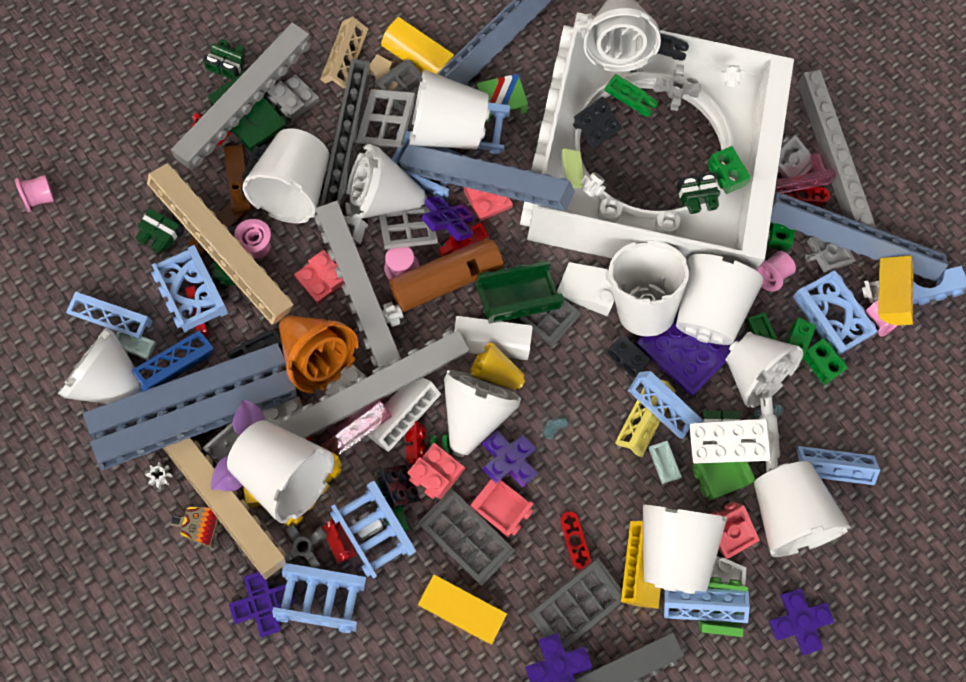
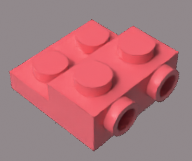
(486, 204)
(319, 277)
(435, 472)
(738, 530)

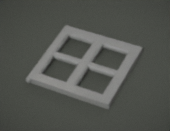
(387, 118)
(385, 229)

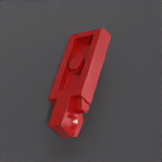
(452, 244)

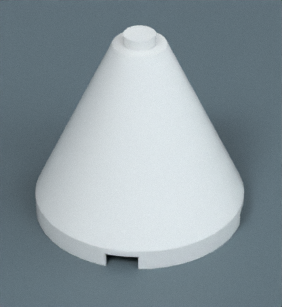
(621, 36)
(380, 186)
(102, 373)
(474, 409)

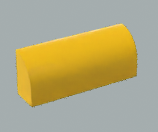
(412, 44)
(896, 290)
(635, 589)
(462, 609)

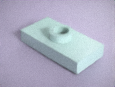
(139, 347)
(664, 462)

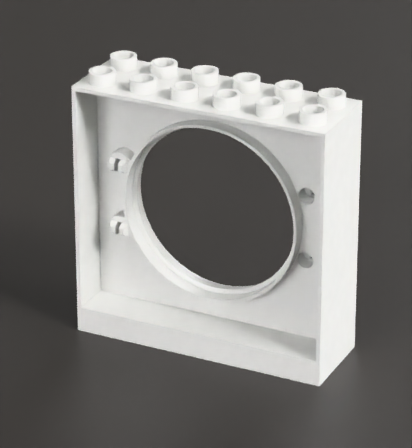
(742, 116)

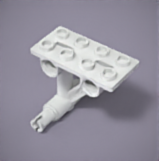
(738, 439)

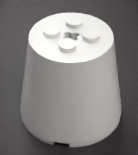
(448, 114)
(289, 176)
(648, 286)
(716, 298)
(280, 469)
(797, 509)
(680, 548)

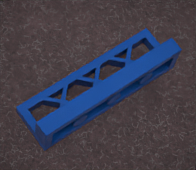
(177, 368)

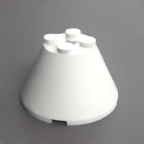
(761, 366)

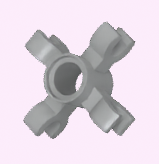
(675, 93)

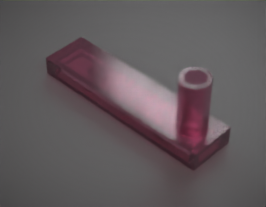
(819, 177)
(357, 428)

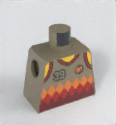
(198, 525)

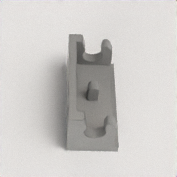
(221, 445)

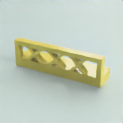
(642, 431)

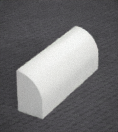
(509, 337)
(406, 407)

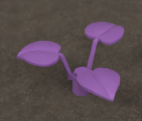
(244, 417)

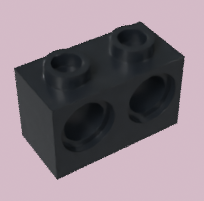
(627, 356)

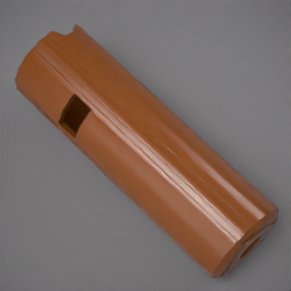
(445, 274)

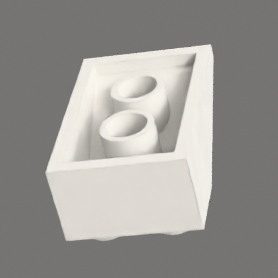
(587, 287)

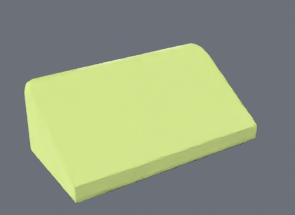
(572, 167)

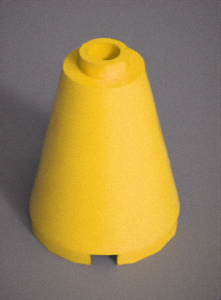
(497, 368)

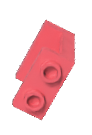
(502, 507)

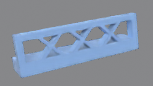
(113, 310)
(666, 397)
(840, 469)
(713, 600)

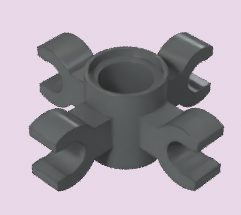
(317, 537)

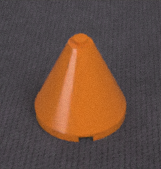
(316, 350)

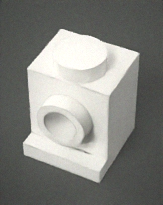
(356, 228)
(370, 529)

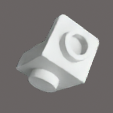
(871, 291)

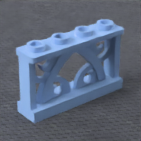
(194, 265)
(842, 297)

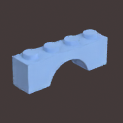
(950, 282)

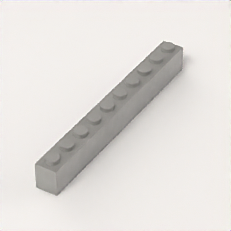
(241, 97)
(834, 148)
(356, 284)
(377, 386)

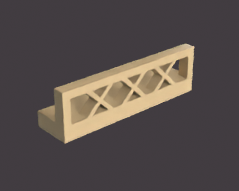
(340, 47)

